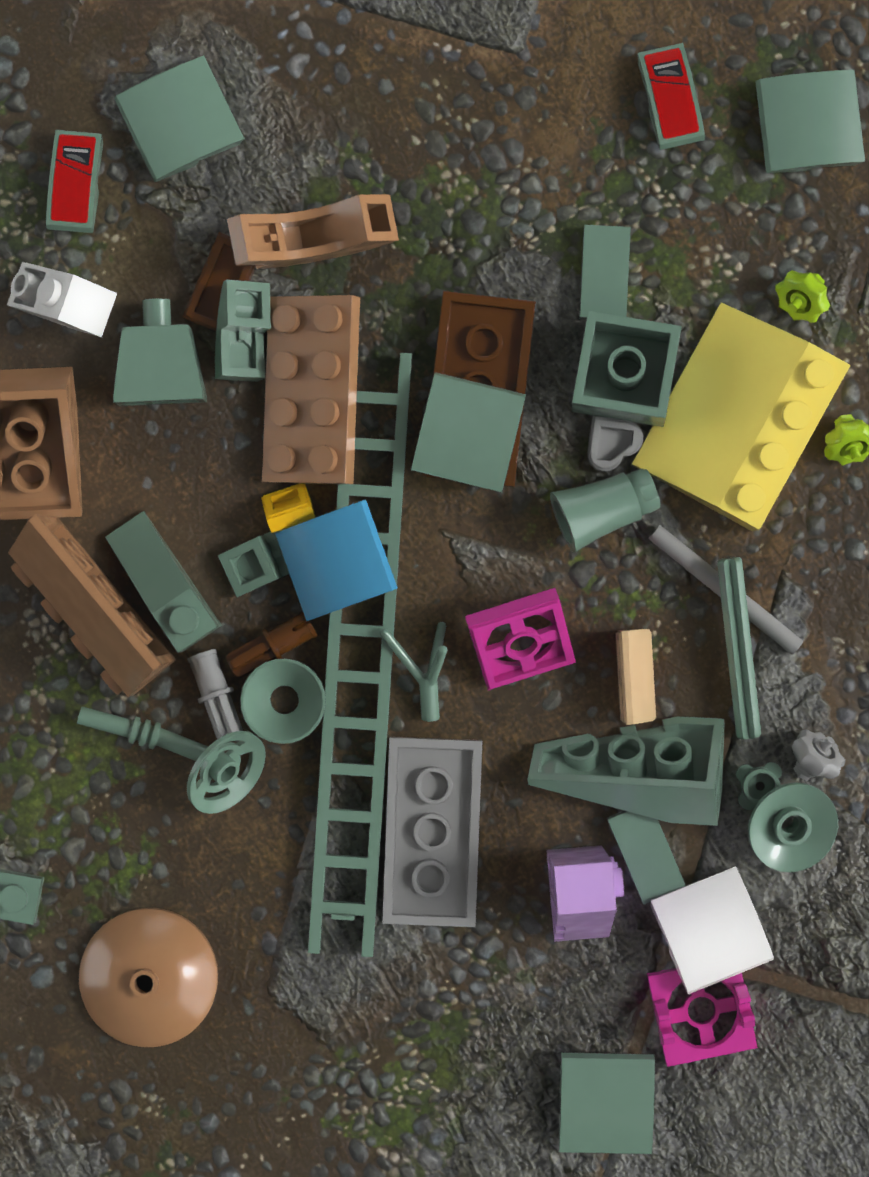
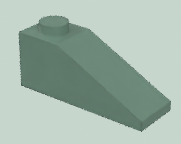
(162, 583)

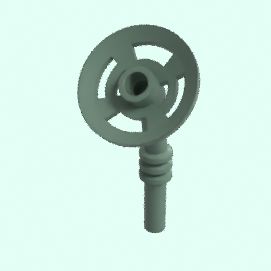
(211, 759)

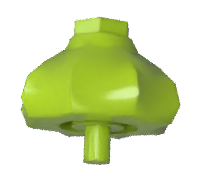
(803, 296)
(848, 440)

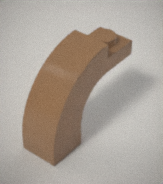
(314, 233)

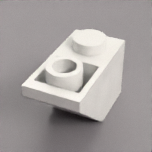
(61, 298)

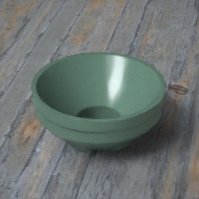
(262, 716)

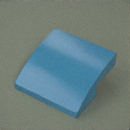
(336, 560)

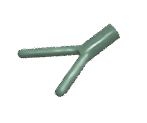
(427, 681)

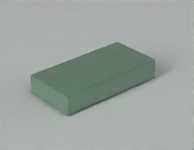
(604, 270)
(646, 855)

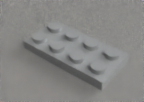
(432, 831)

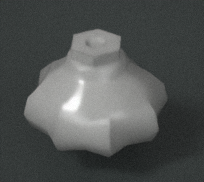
(816, 756)

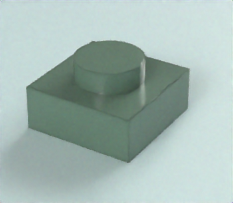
(20, 896)

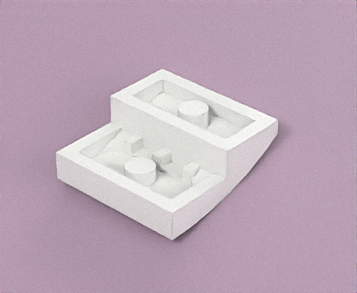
(712, 930)

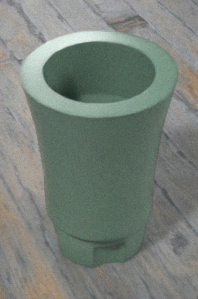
(603, 506)

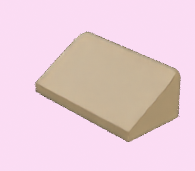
(635, 676)

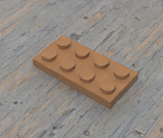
(311, 390)

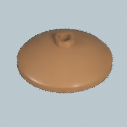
(167, 951)

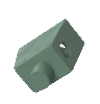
(158, 361)

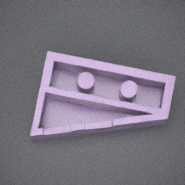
(583, 892)

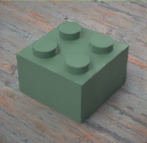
(626, 368)

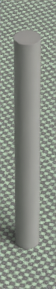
(709, 577)

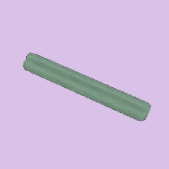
(739, 647)

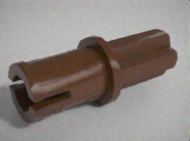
(270, 645)

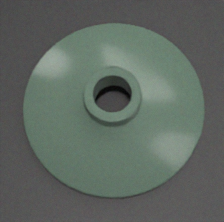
(807, 837)

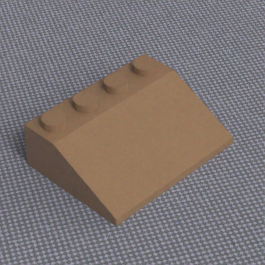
(39, 444)
(89, 604)

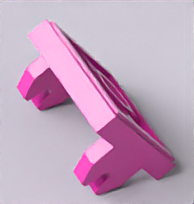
(554, 656)
(678, 1051)

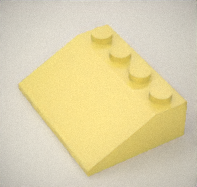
(741, 416)

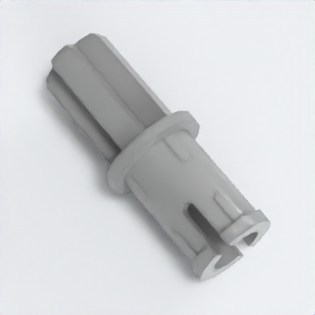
(215, 693)

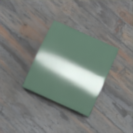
(179, 118)
(810, 121)
(468, 432)
(606, 1103)

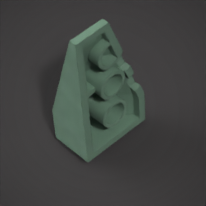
(651, 772)

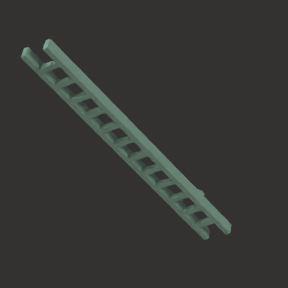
(342, 909)

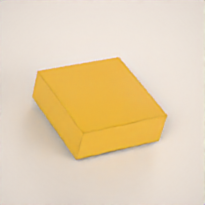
(287, 507)

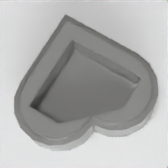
(611, 441)

